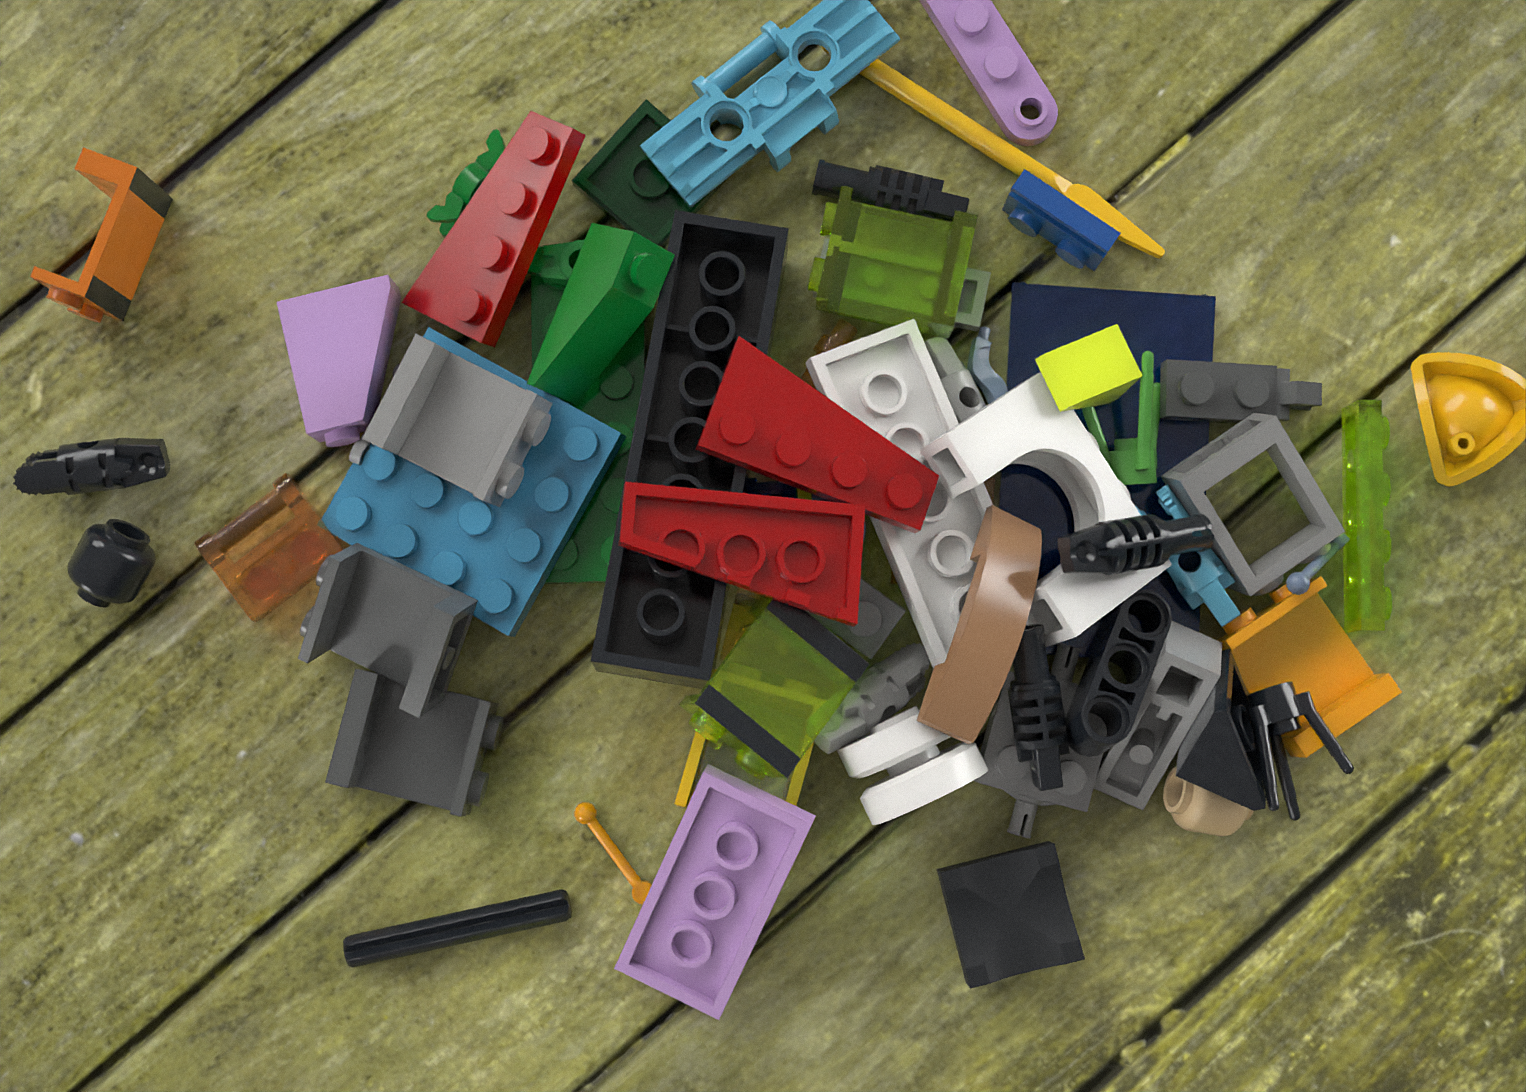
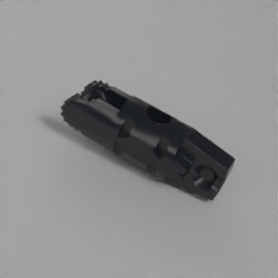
(93, 466)

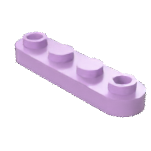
(995, 66)

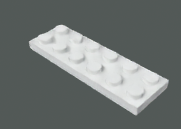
(898, 393)

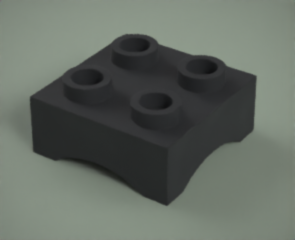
(1010, 914)

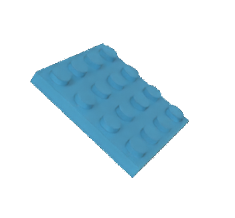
(468, 543)

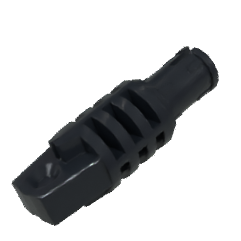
(890, 190)
(1132, 543)
(1037, 711)

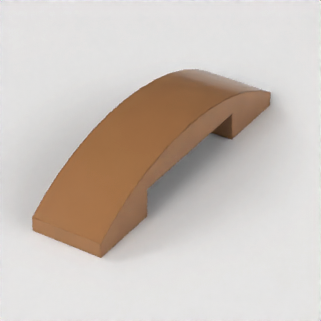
(988, 627)

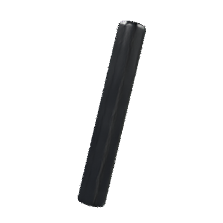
(457, 928)

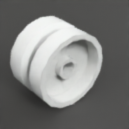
(914, 765)

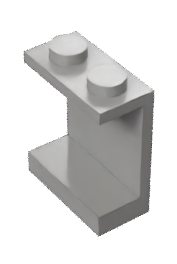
(459, 421)

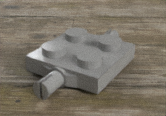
(1015, 777)

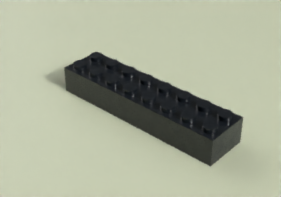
(720, 286)

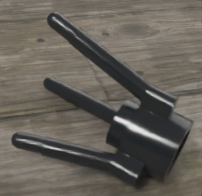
(1276, 713)

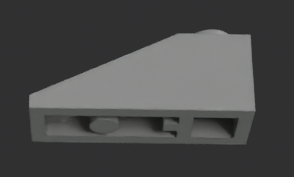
(1175, 695)

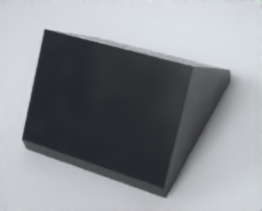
(1222, 743)

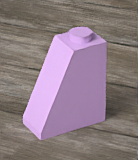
(340, 354)

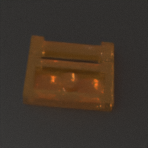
(279, 563)

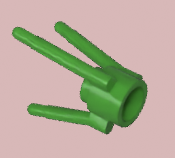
(1134, 458)

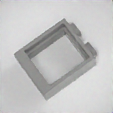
(1226, 455)

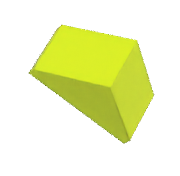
(1090, 370)

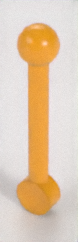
(586, 814)

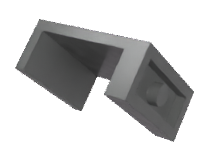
(388, 623)
(412, 757)

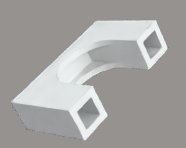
(1032, 431)

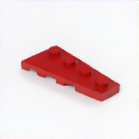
(762, 543)

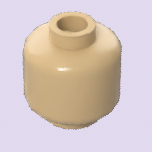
(1200, 809)

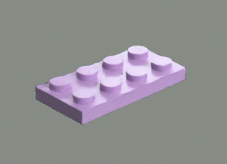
(714, 891)

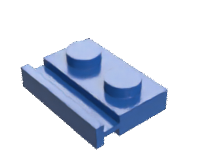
(1044, 211)

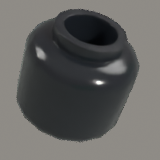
(111, 563)

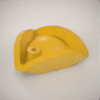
(1468, 413)

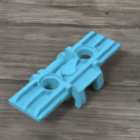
(777, 106)

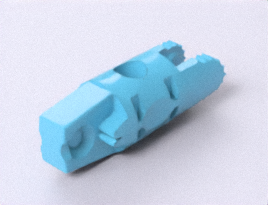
(1208, 579)

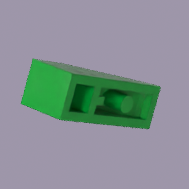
(599, 310)

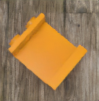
(1306, 645)

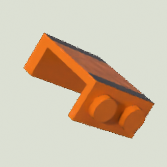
(121, 244)

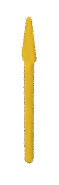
(1004, 152)

